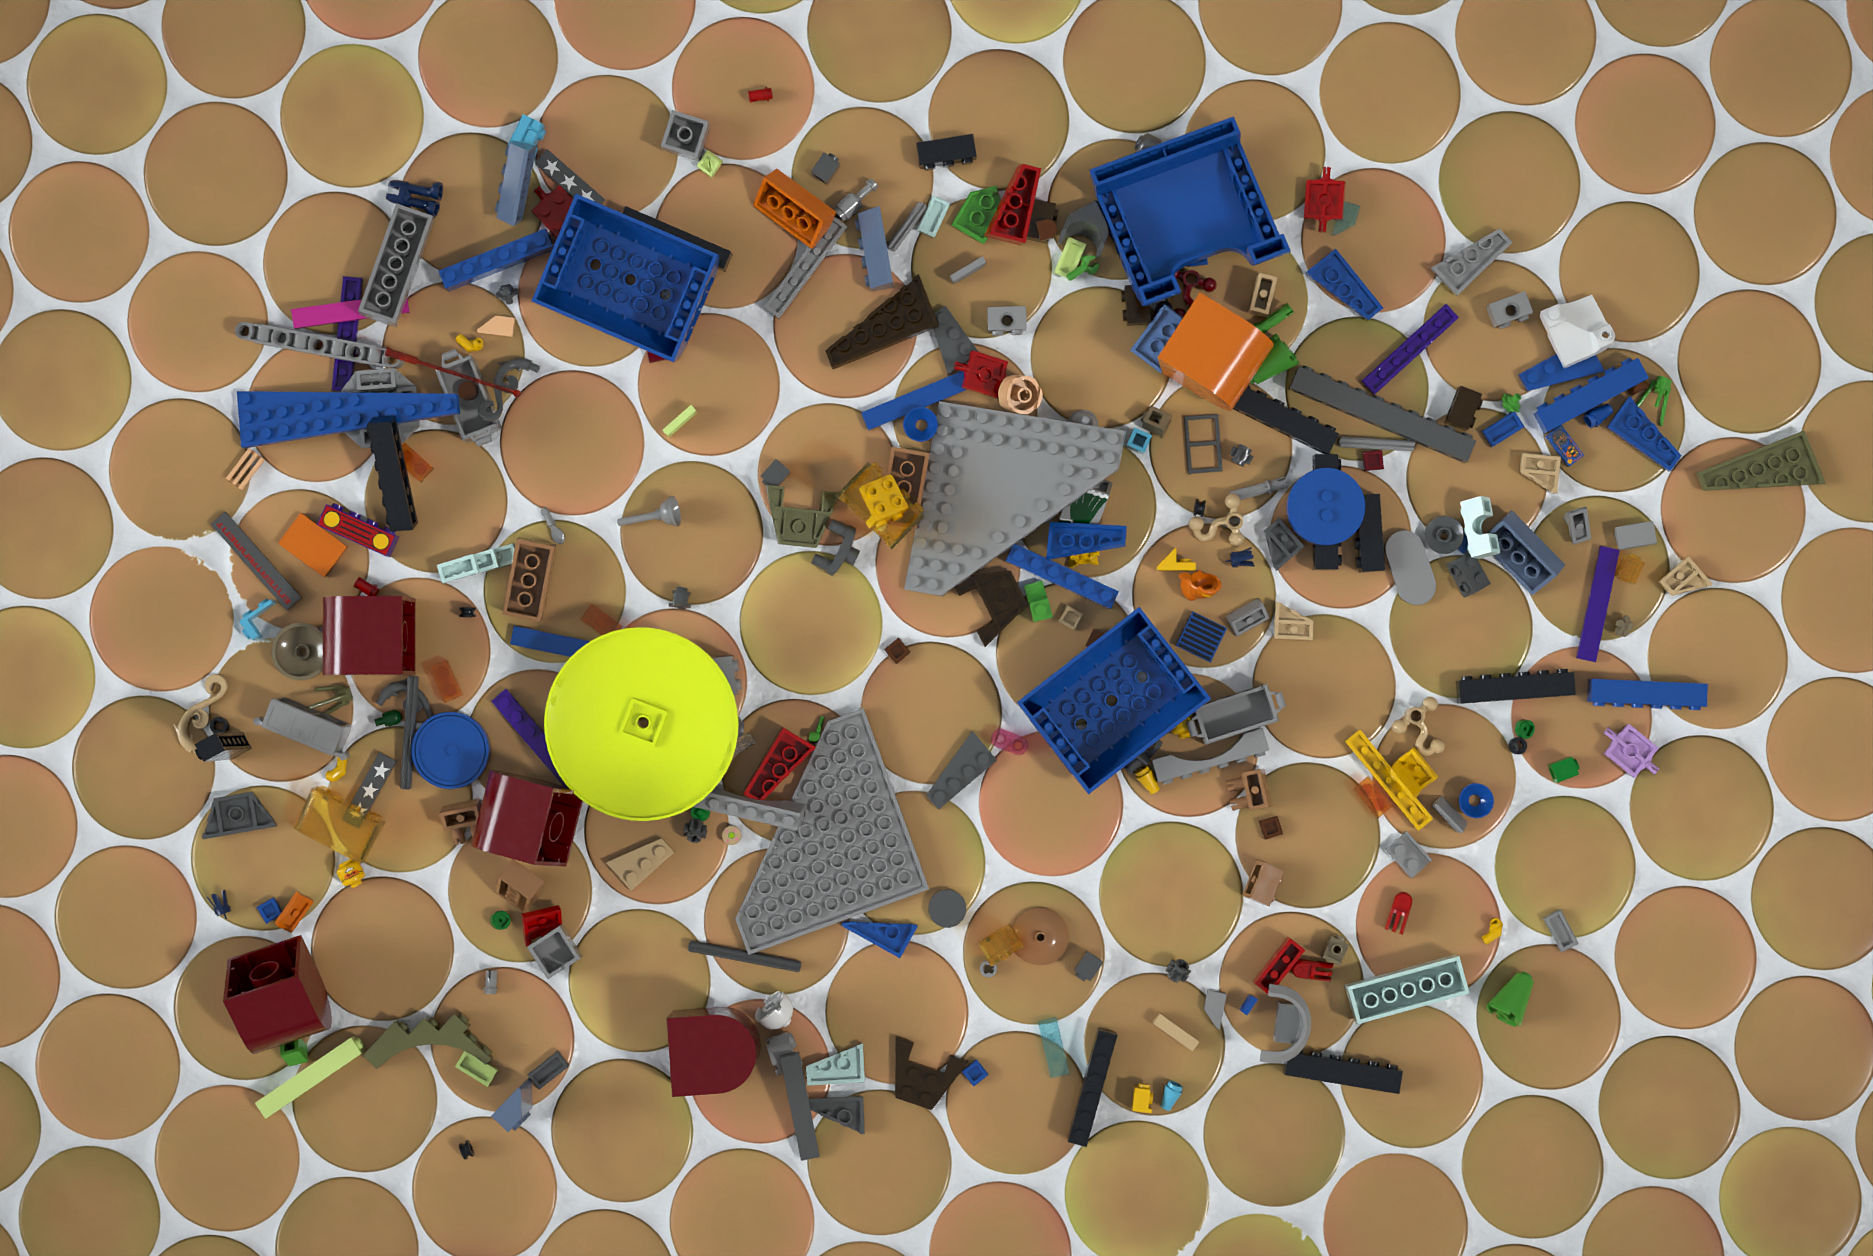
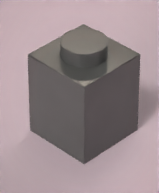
(826, 168)
(775, 474)
(1087, 966)

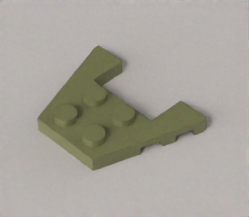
(797, 525)

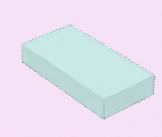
(933, 216)

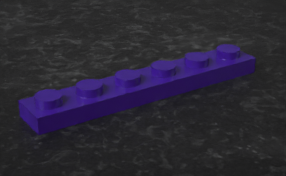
(526, 728)

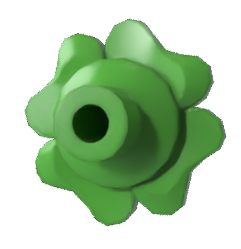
(1511, 403)

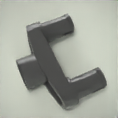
(845, 553)

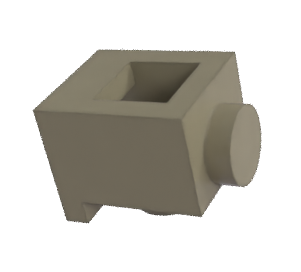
(1156, 415)
(1328, 952)

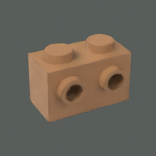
(1263, 883)

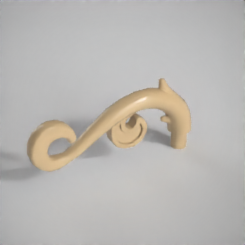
(197, 709)

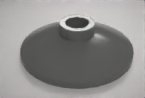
(1442, 525)

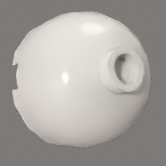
(776, 1012)

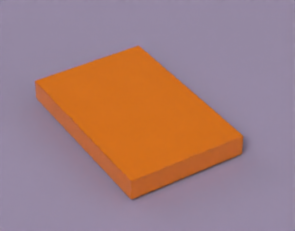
(313, 545)

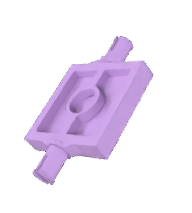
(1631, 750)

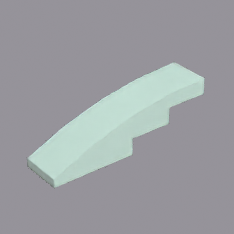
(476, 563)

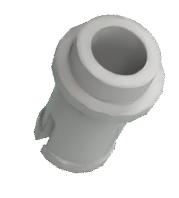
(490, 982)

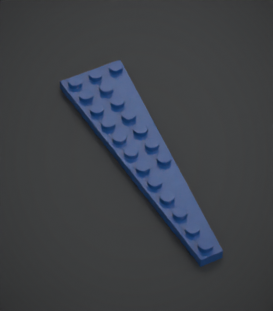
(293, 416)

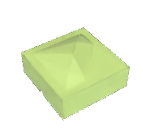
(709, 163)

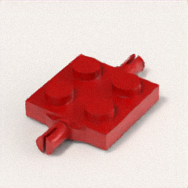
(1324, 199)
(552, 208)
(983, 373)

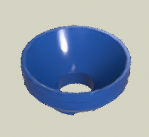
(911, 419)
(1485, 804)

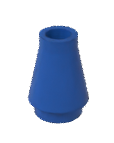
(1596, 416)

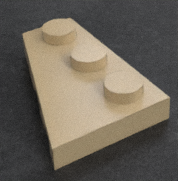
(640, 863)

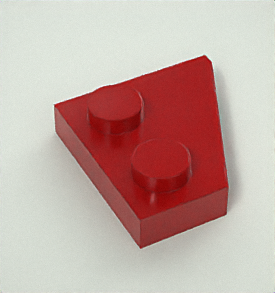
(540, 922)

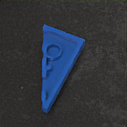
(888, 936)

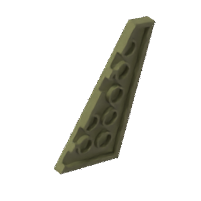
(1774, 465)

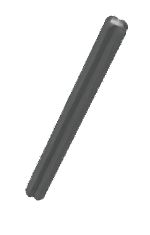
(409, 732)
(741, 955)

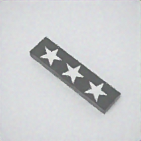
(566, 177)
(373, 782)

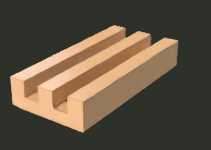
(236, 481)

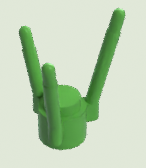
(1661, 387)

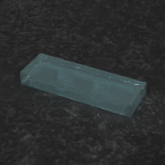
(1053, 1047)

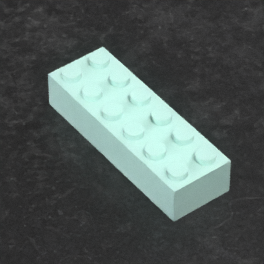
(1407, 989)

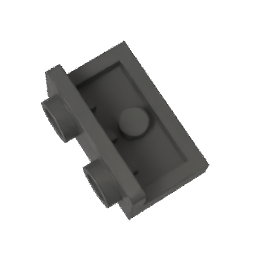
(1468, 574)

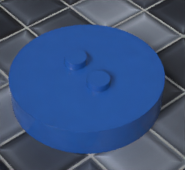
(1325, 506)
(451, 750)

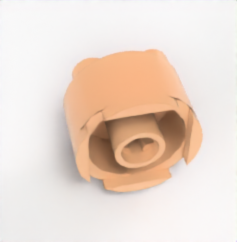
(1010, 392)

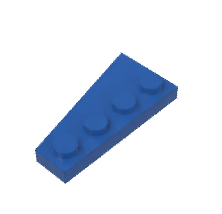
(1636, 429)

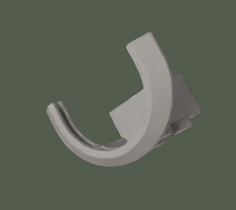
(1291, 1024)

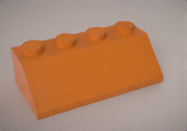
(794, 208)

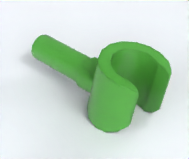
(815, 736)

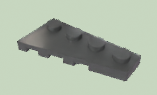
(964, 767)

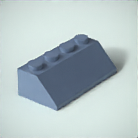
(515, 182)
(875, 249)
(1525, 553)
(515, 1108)

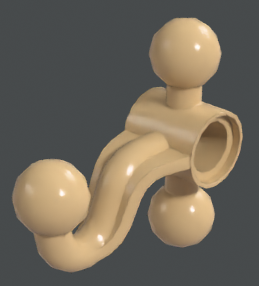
(1236, 537)
(1399, 727)

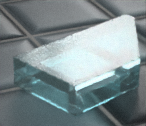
(1349, 218)

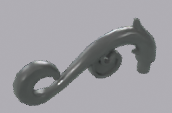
(506, 366)
(391, 689)

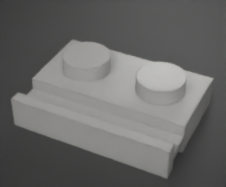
(1408, 854)

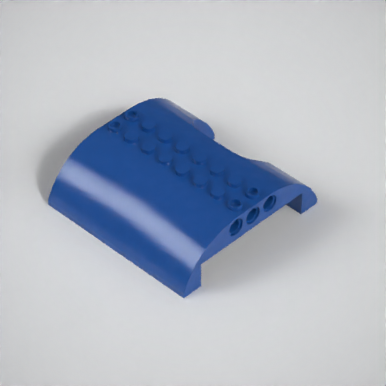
(1183, 207)

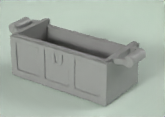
(468, 421)
(1235, 714)
(306, 726)

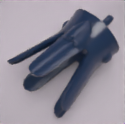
(1238, 558)
(220, 909)

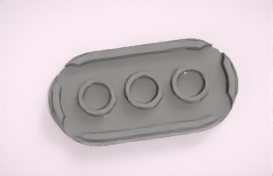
(1410, 567)

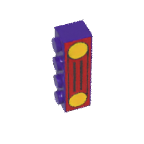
(358, 530)

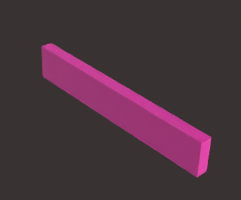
(330, 314)

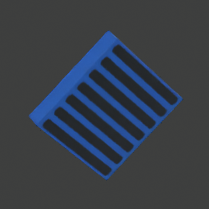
(1201, 637)

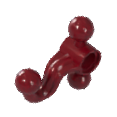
(1208, 285)

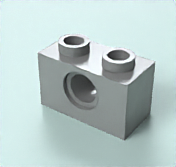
(1016, 313)
(1498, 313)

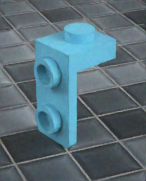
(250, 629)

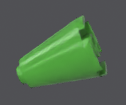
(1276, 362)
(1512, 999)

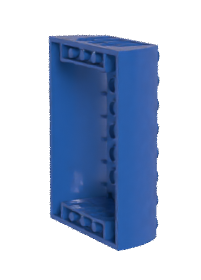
(603, 296)
(1142, 709)

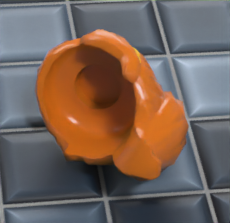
(1199, 585)

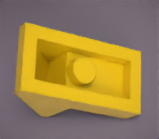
(1169, 563)

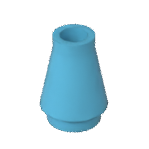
(1171, 1093)

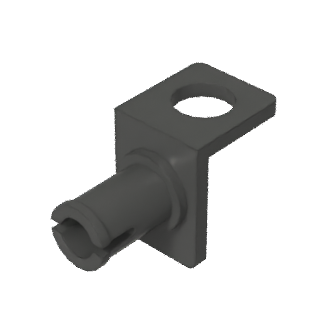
(1144, 758)

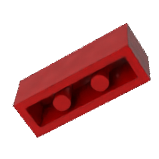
(1279, 964)

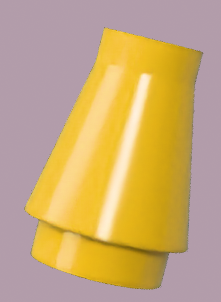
(1147, 779)

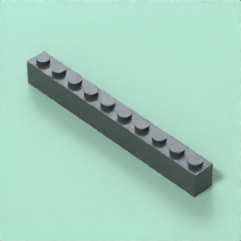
(1381, 414)

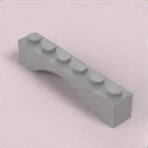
(1248, 744)
(777, 813)

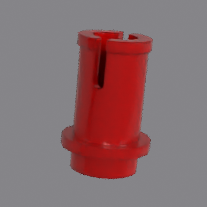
(760, 95)
(366, 587)

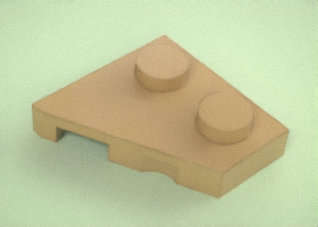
(1541, 470)
(1684, 578)
(1291, 624)

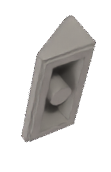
(1635, 535)
(1247, 617)
(1449, 814)

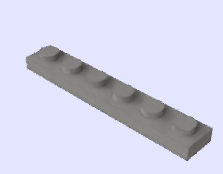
(804, 270)

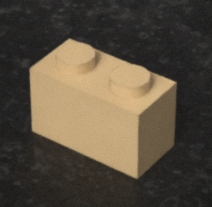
(1262, 294)

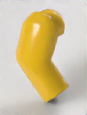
(469, 345)
(338, 772)
(1494, 932)

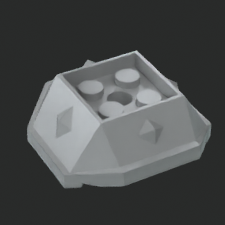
(380, 381)

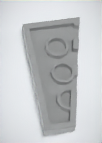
(1467, 264)

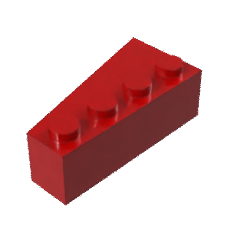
(1015, 208)
(778, 762)

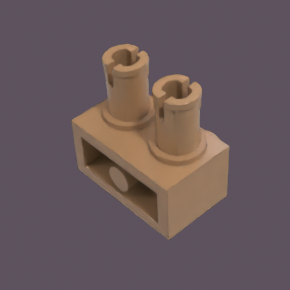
(1256, 790)
(458, 816)

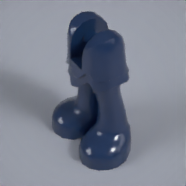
(406, 199)

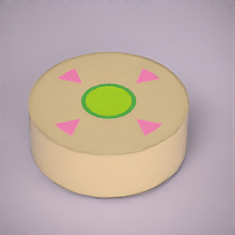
(731, 835)

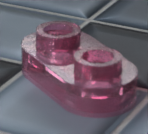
(1009, 742)

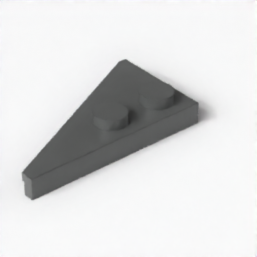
(844, 1110)

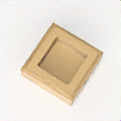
(1070, 617)

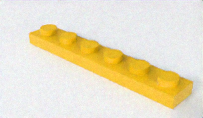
(1380, 771)

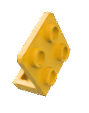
(883, 501)
(1412, 773)

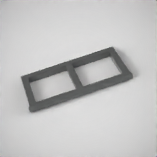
(1217, 443)

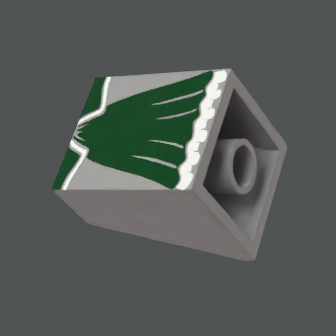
(1089, 507)

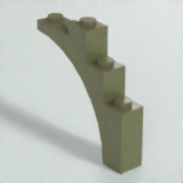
(427, 1032)

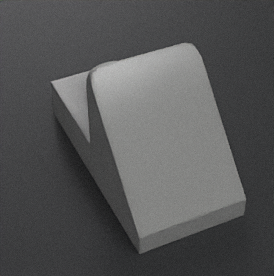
(1578, 525)

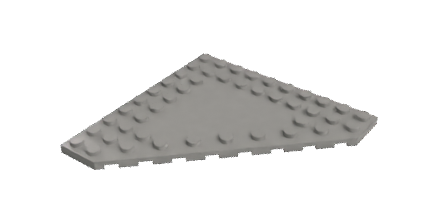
(995, 483)
(847, 851)

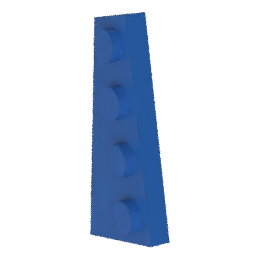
(1342, 281)
(1552, 372)
(1081, 538)

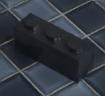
(946, 152)

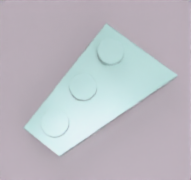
(838, 1069)

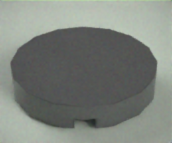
(947, 908)

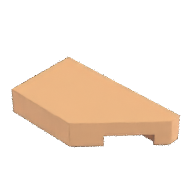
(499, 326)

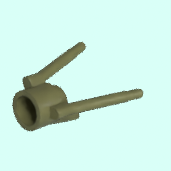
(342, 695)

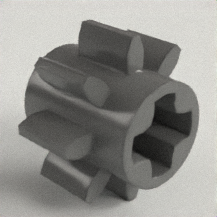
(1241, 455)
(695, 830)
(1178, 970)

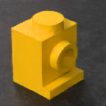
(1142, 1098)

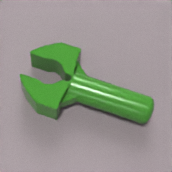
(1083, 268)

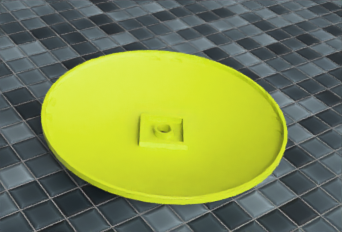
(597, 734)

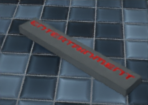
(256, 561)

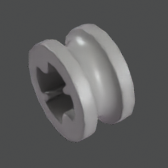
(988, 974)

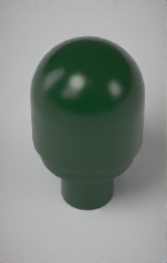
(389, 718)

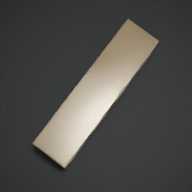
(1175, 1032)

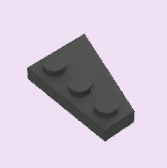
(952, 340)

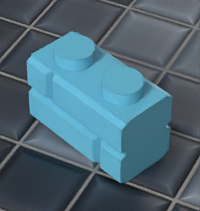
(528, 131)

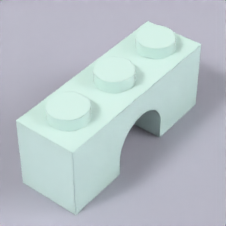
(1474, 513)

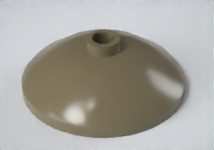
(288, 647)

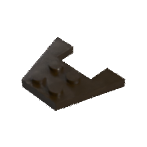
(1000, 597)
(920, 1083)

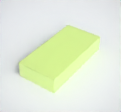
(1070, 257)
(679, 421)
(476, 1069)

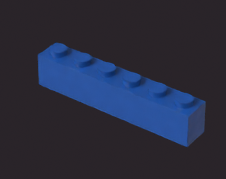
(496, 260)
(1587, 397)
(1062, 576)
(1647, 692)

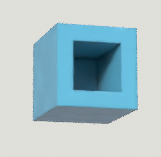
(1138, 441)

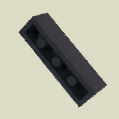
(1370, 537)

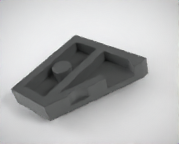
(1281, 543)

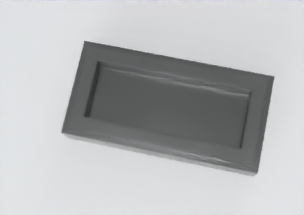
(548, 1070)

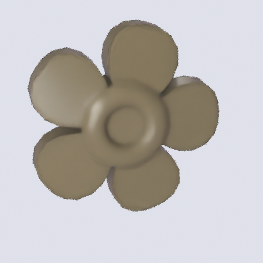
(1623, 626)

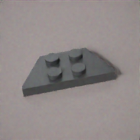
(237, 815)

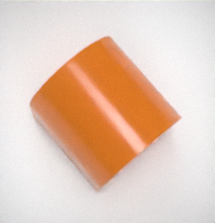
(1214, 353)

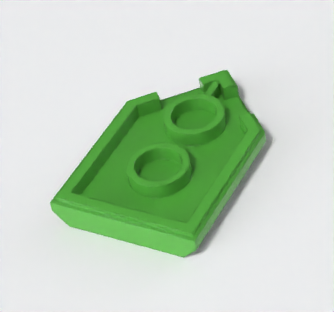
(977, 213)

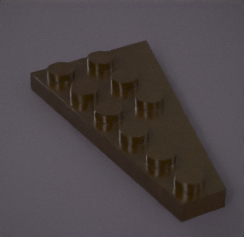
(892, 322)

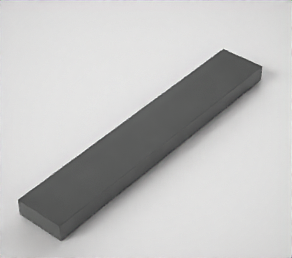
(799, 1105)

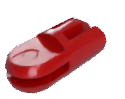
(1401, 906)
(1312, 970)

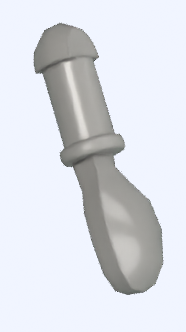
(556, 533)

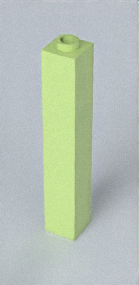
(310, 1076)

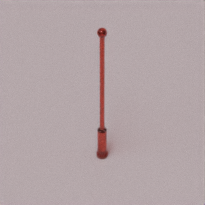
(414, 360)

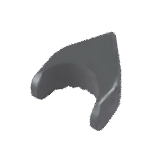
(1087, 222)

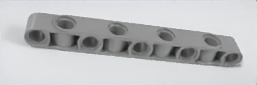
(308, 342)

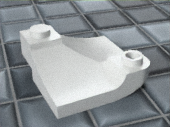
(1577, 330)

